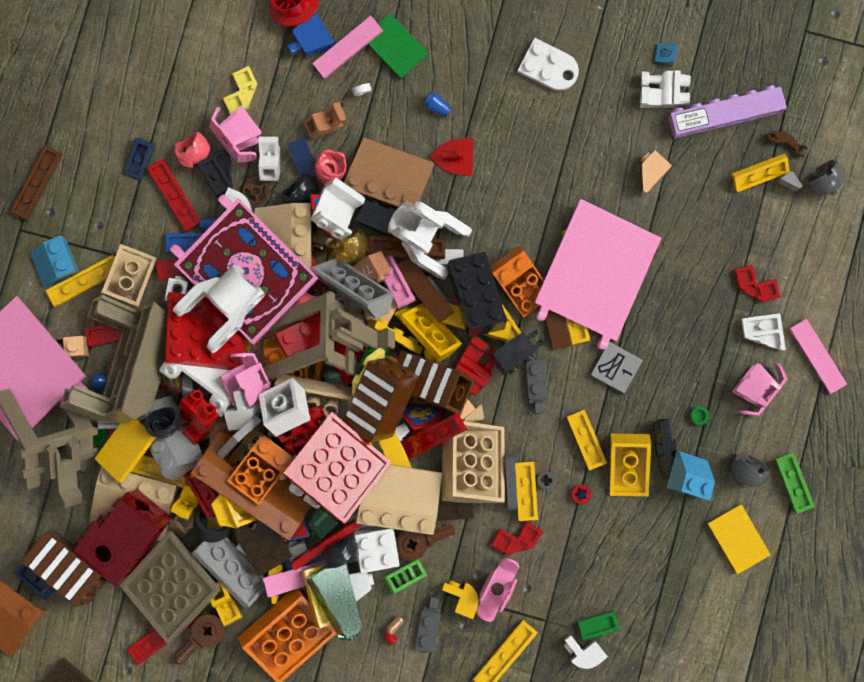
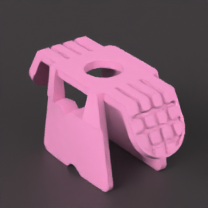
(239, 133)
(246, 378)
(759, 387)
(489, 602)

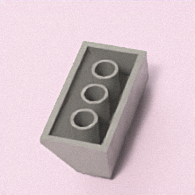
(355, 287)
(176, 453)

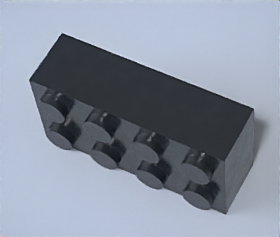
(476, 294)

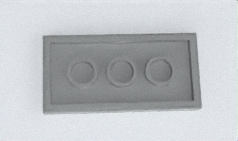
(231, 570)

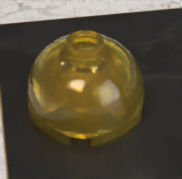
(351, 248)

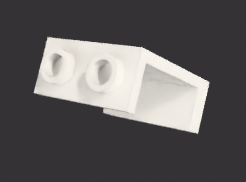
(336, 208)

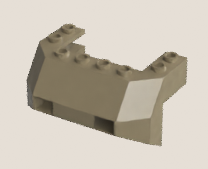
(135, 366)

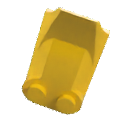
(435, 337)
(230, 514)

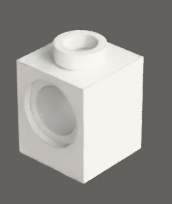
(178, 281)

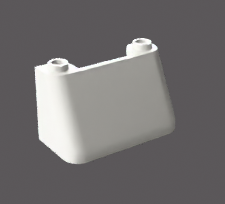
(207, 378)

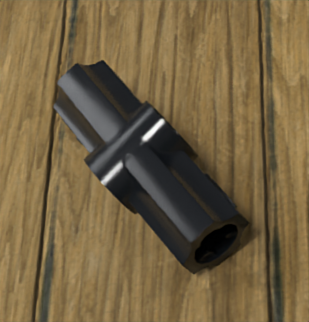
(664, 445)

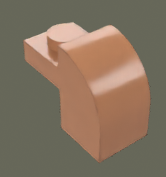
(326, 121)

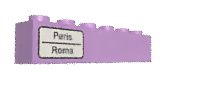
(727, 112)

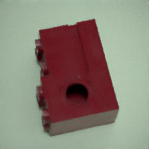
(122, 536)

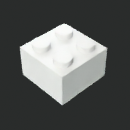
(284, 407)
(376, 549)

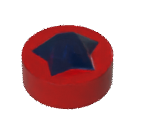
(581, 494)

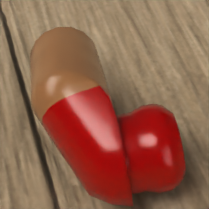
(391, 629)

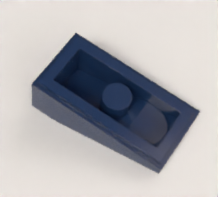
(139, 157)
(302, 157)
(34, 582)

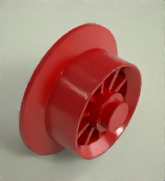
(292, 12)

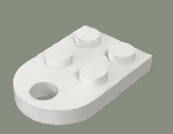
(547, 64)

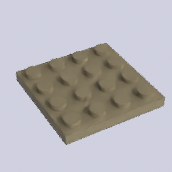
(170, 587)

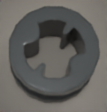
(541, 484)

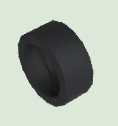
(208, 534)

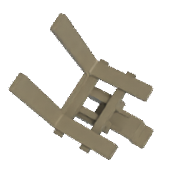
(352, 334)
(78, 449)

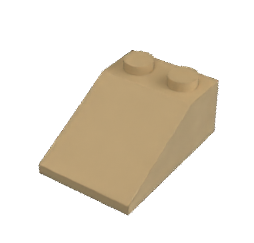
(128, 276)

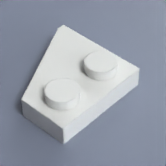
(764, 330)

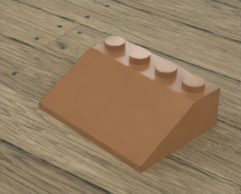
(388, 174)

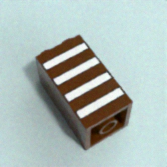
(438, 383)
(380, 399)
(62, 569)

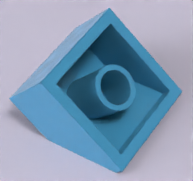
(54, 261)
(691, 476)

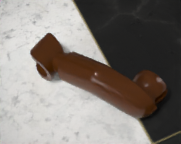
(785, 138)

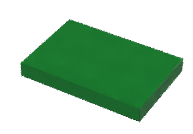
(397, 47)

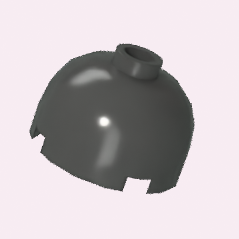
(827, 178)
(749, 471)

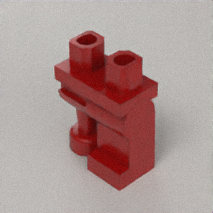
(470, 366)
(201, 414)
(306, 430)

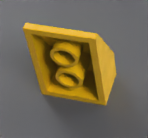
(630, 464)

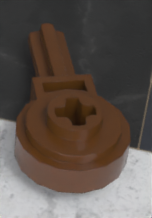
(422, 541)
(200, 637)

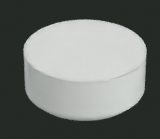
(361, 89)

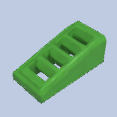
(422, 574)

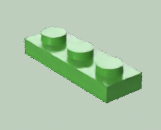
(794, 483)

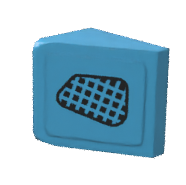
(666, 54)

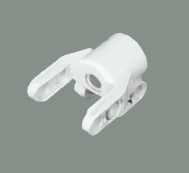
(416, 228)
(230, 295)

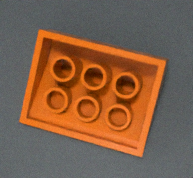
(285, 636)

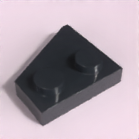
(217, 172)

